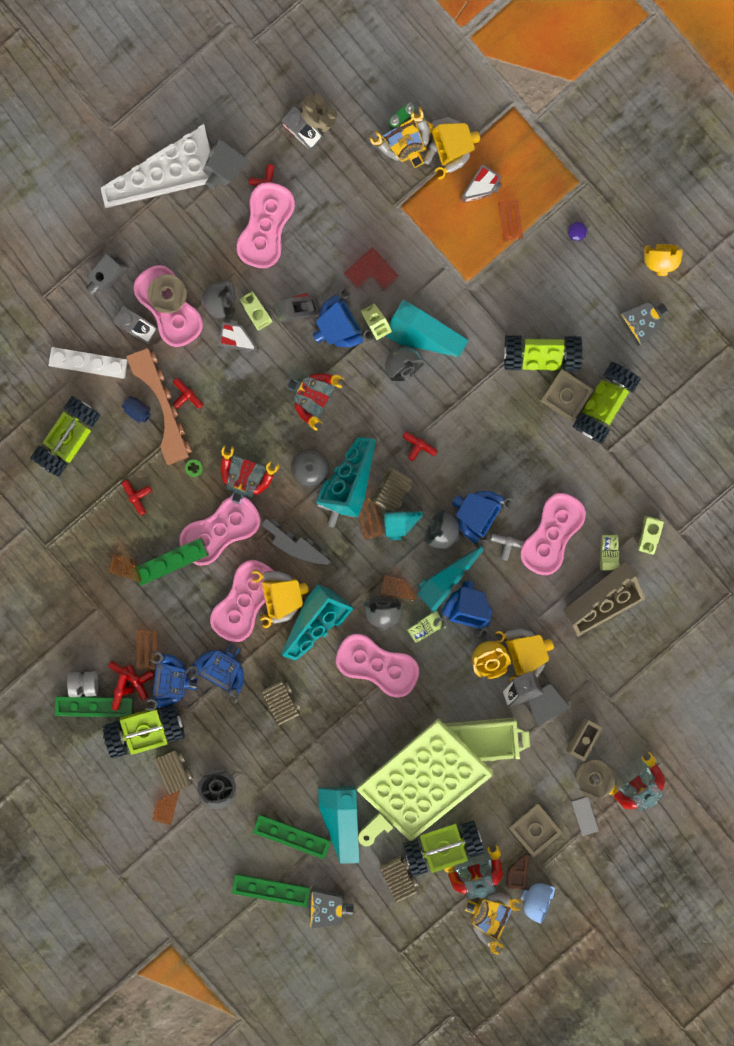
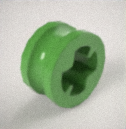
(197, 463)

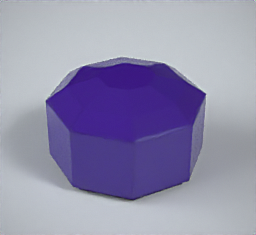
(577, 231)

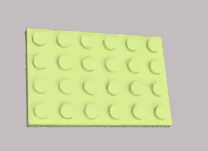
(424, 780)

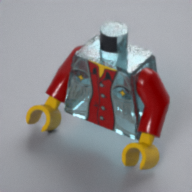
(313, 395)
(244, 476)
(642, 790)
(479, 878)

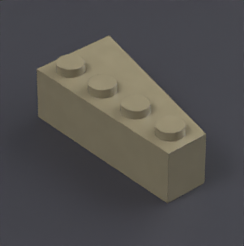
(605, 600)

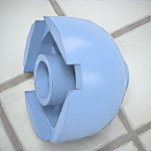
(537, 901)

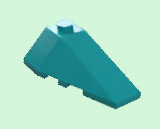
(419, 330)
(348, 485)
(400, 524)
(440, 584)
(318, 615)
(339, 813)

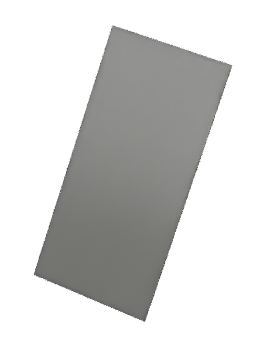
(585, 816)

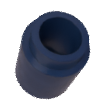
(136, 409)

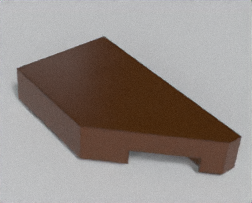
(518, 873)

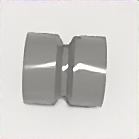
(82, 684)

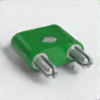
(401, 116)

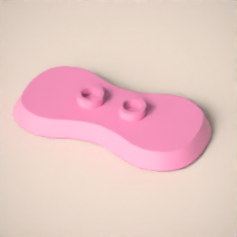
(269, 211)
(174, 328)
(224, 527)
(546, 546)
(237, 613)
(364, 659)

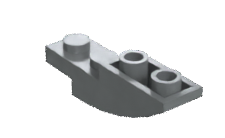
(302, 549)

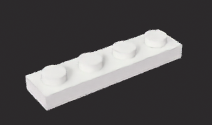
(88, 362)

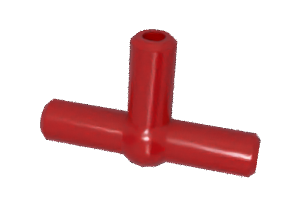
(268, 177)
(187, 394)
(418, 445)
(135, 496)
(118, 669)
(143, 678)
(120, 690)

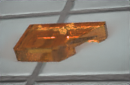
(124, 567)
(397, 588)
(165, 808)

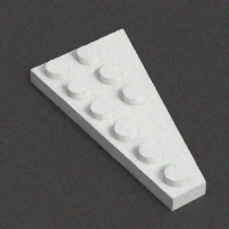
(165, 172)

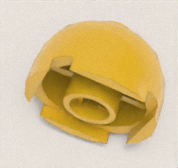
(662, 258)
(490, 659)

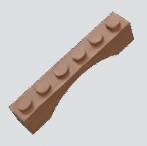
(173, 443)

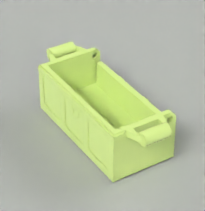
(491, 738)

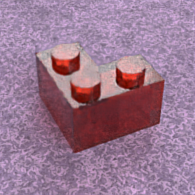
(373, 266)

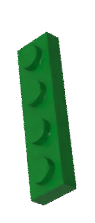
(172, 561)
(92, 706)
(291, 836)
(271, 890)

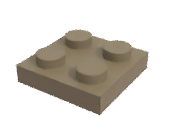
(566, 395)
(535, 829)

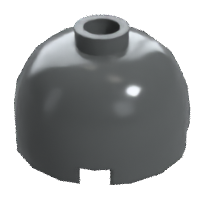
(219, 299)
(403, 362)
(310, 467)
(443, 532)
(383, 611)
(217, 789)

